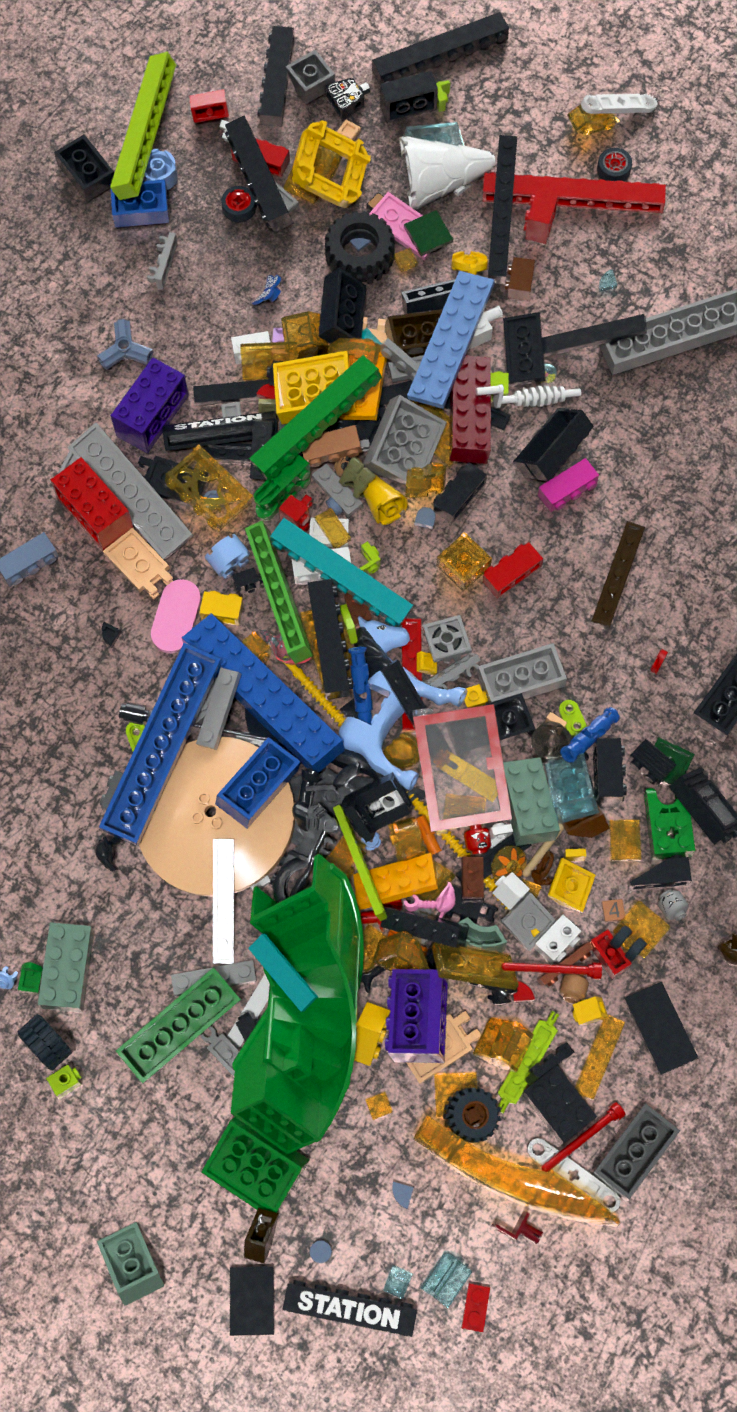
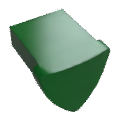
(30, 978)

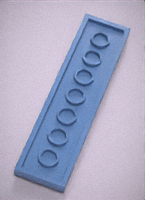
(451, 339)

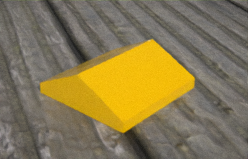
(571, 885)

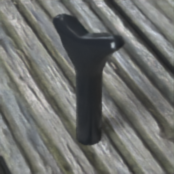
(369, 976)

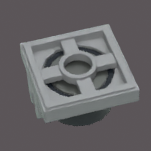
(447, 640)

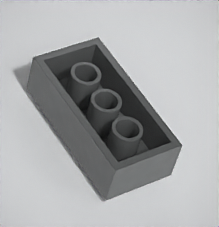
(636, 1152)

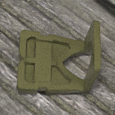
(359, 475)

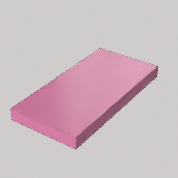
(396, 215)

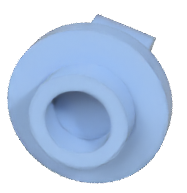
(6, 980)

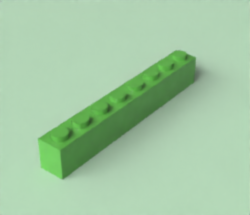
(279, 593)

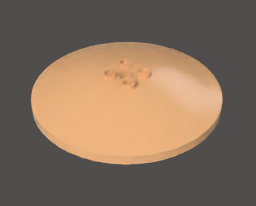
(182, 835)

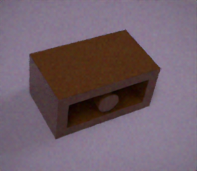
(521, 278)

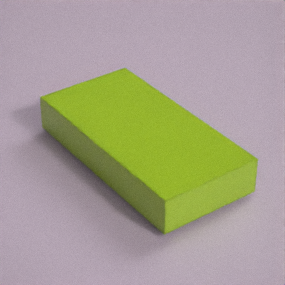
(348, 623)

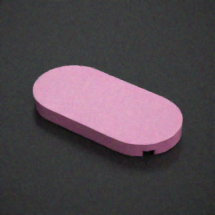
(175, 615)

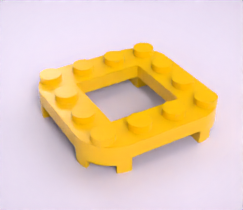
(303, 169)

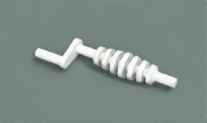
(533, 396)

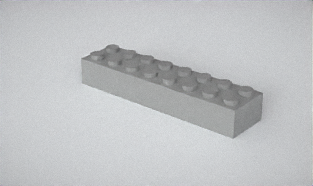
(675, 332)

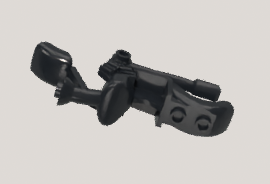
(315, 823)

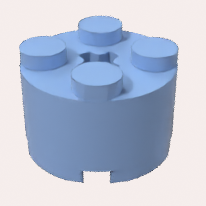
(161, 166)
(227, 556)

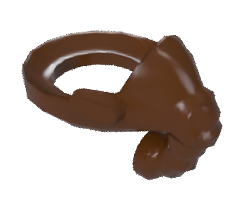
(540, 873)

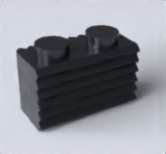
(651, 762)

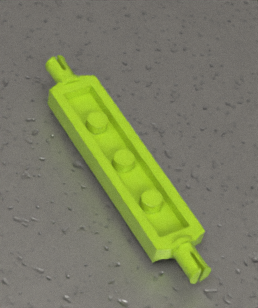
(515, 1081)

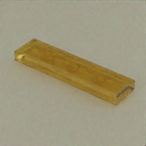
(599, 1057)

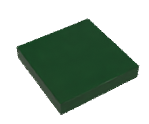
(428, 233)
(678, 755)

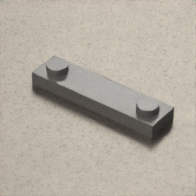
(218, 708)

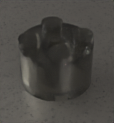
(545, 733)

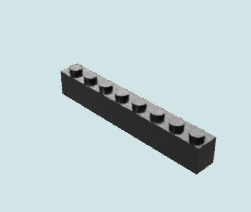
(441, 48)
(502, 208)

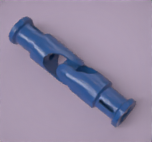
(360, 676)
(589, 734)

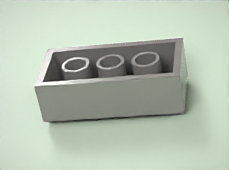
(524, 673)

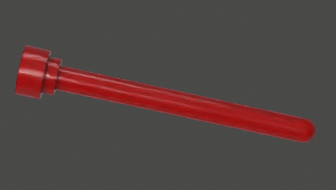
(592, 970)
(614, 1113)

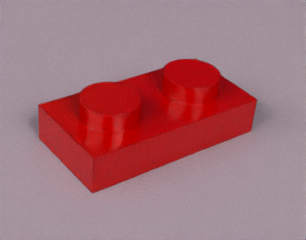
(475, 1308)

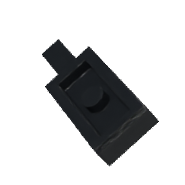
(562, 1053)

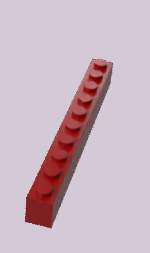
(585, 193)

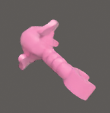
(443, 904)

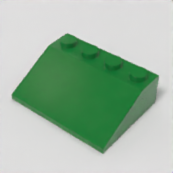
(254, 1167)

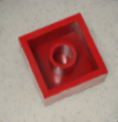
(540, 216)

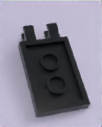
(156, 477)

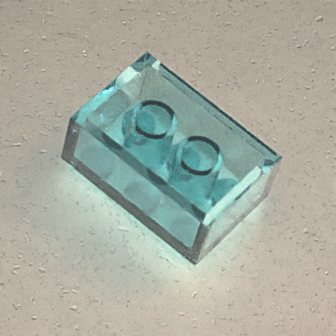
(571, 789)

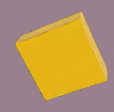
(425, 663)
(575, 855)

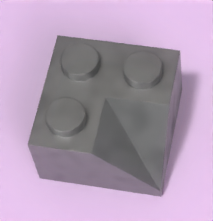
(310, 76)

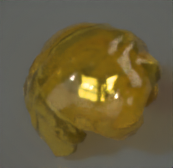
(403, 751)

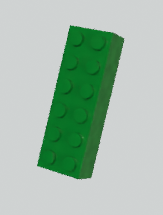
(178, 1025)

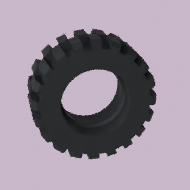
(360, 226)

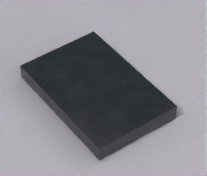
(251, 1301)

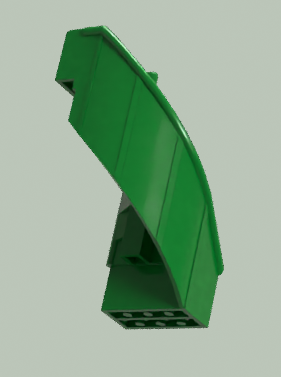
(297, 1061)

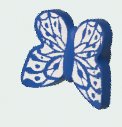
(271, 291)

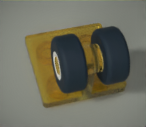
(639, 931)

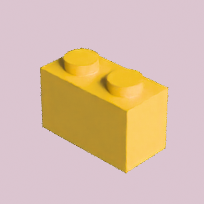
(224, 607)

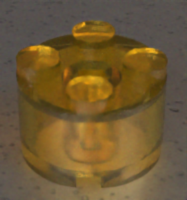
(406, 839)

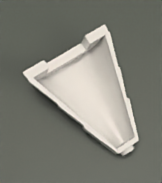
(440, 168)

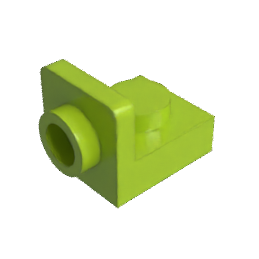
(443, 90)

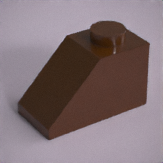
(587, 826)

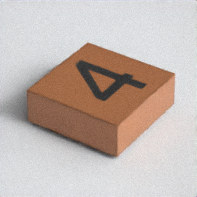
(613, 910)

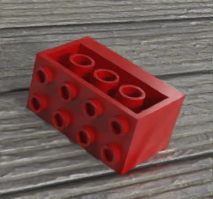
(91, 503)

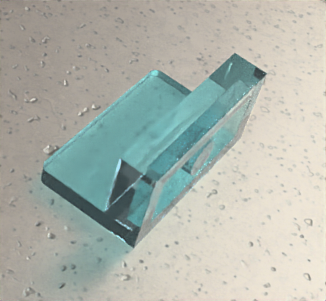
(446, 1279)

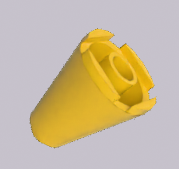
(384, 501)

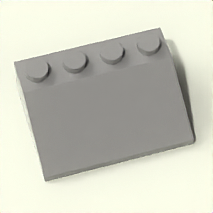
(403, 440)

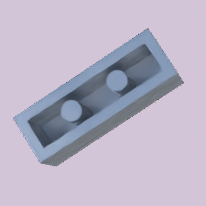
(27, 559)

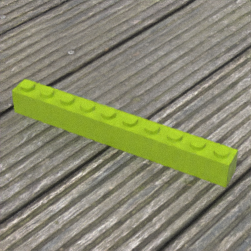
(143, 126)

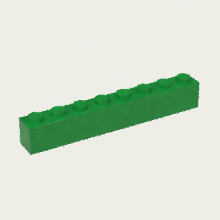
(316, 418)

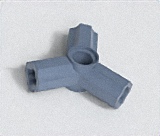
(124, 339)

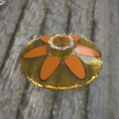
(506, 859)

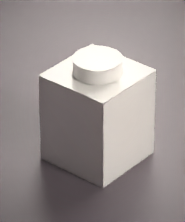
(510, 890)

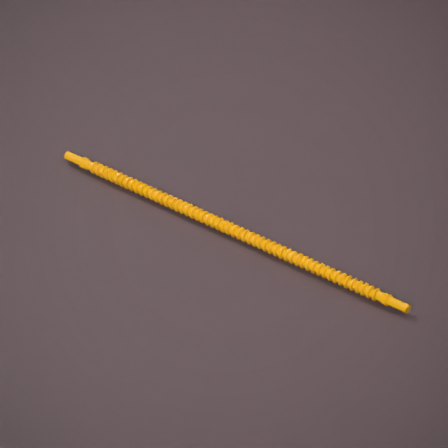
(320, 697)

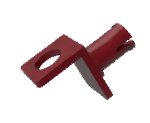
(522, 1228)

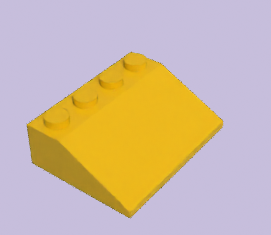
(303, 380)

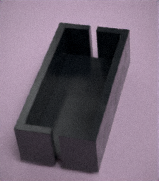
(553, 444)

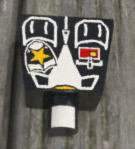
(346, 97)

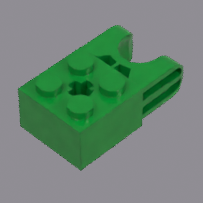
(276, 491)
(664, 820)

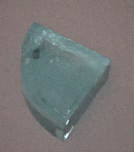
(607, 281)

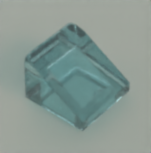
(397, 1282)

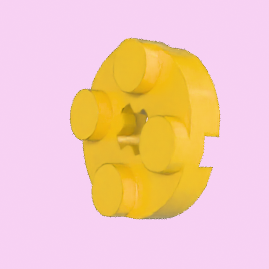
(469, 262)

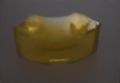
(591, 123)
(356, 348)
(425, 480)

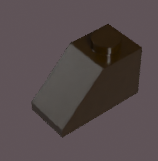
(260, 1235)

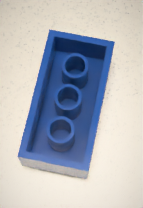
(257, 783)

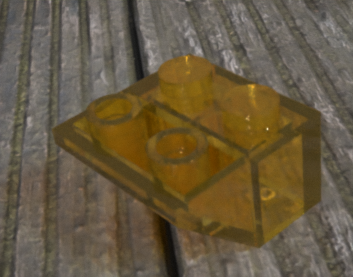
(503, 1043)

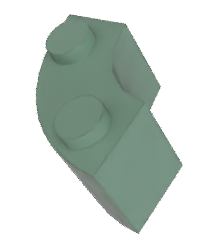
(484, 937)

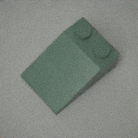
(130, 1264)

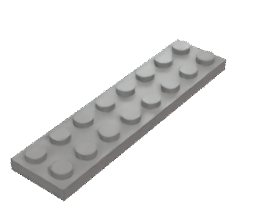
(146, 507)

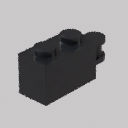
(471, 908)

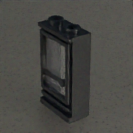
(706, 806)

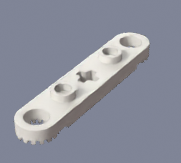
(618, 103)
(586, 1181)

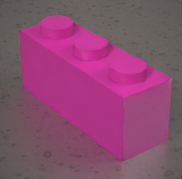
(568, 485)

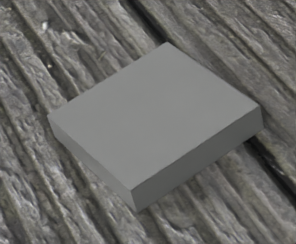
(525, 917)

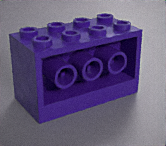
(149, 405)
(418, 1012)

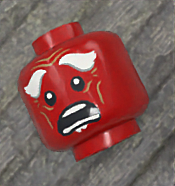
(477, 839)

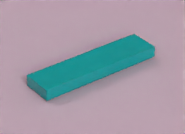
(283, 972)

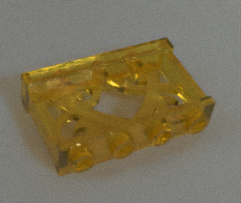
(207, 463)

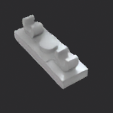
(164, 260)
(453, 671)

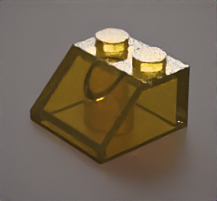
(303, 329)
(400, 952)

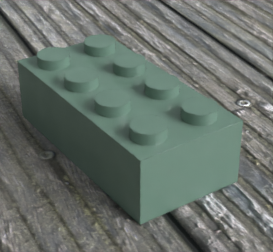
(530, 802)
(66, 967)

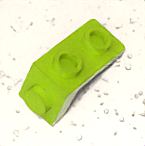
(372, 556)

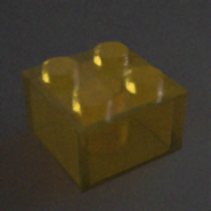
(463, 561)

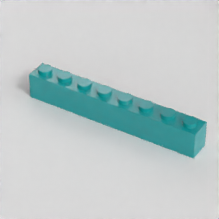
(341, 572)

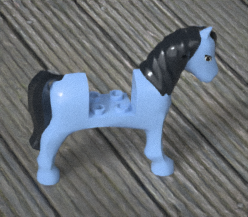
(365, 741)

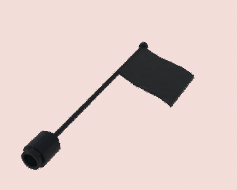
(138, 714)

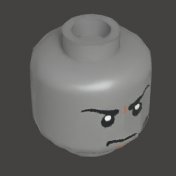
(673, 905)

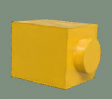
(589, 1011)

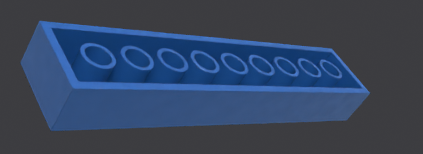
(269, 697)
(160, 744)

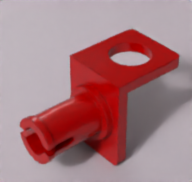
(370, 917)

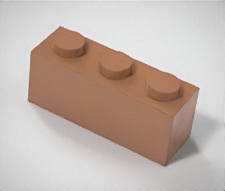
(333, 446)

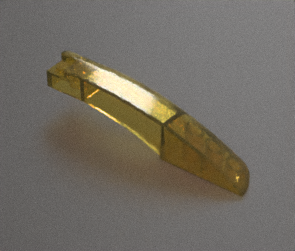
(522, 1185)

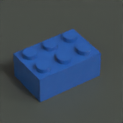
(145, 209)

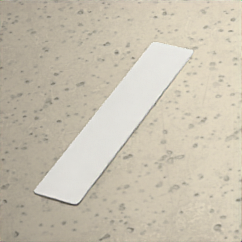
(254, 1007)

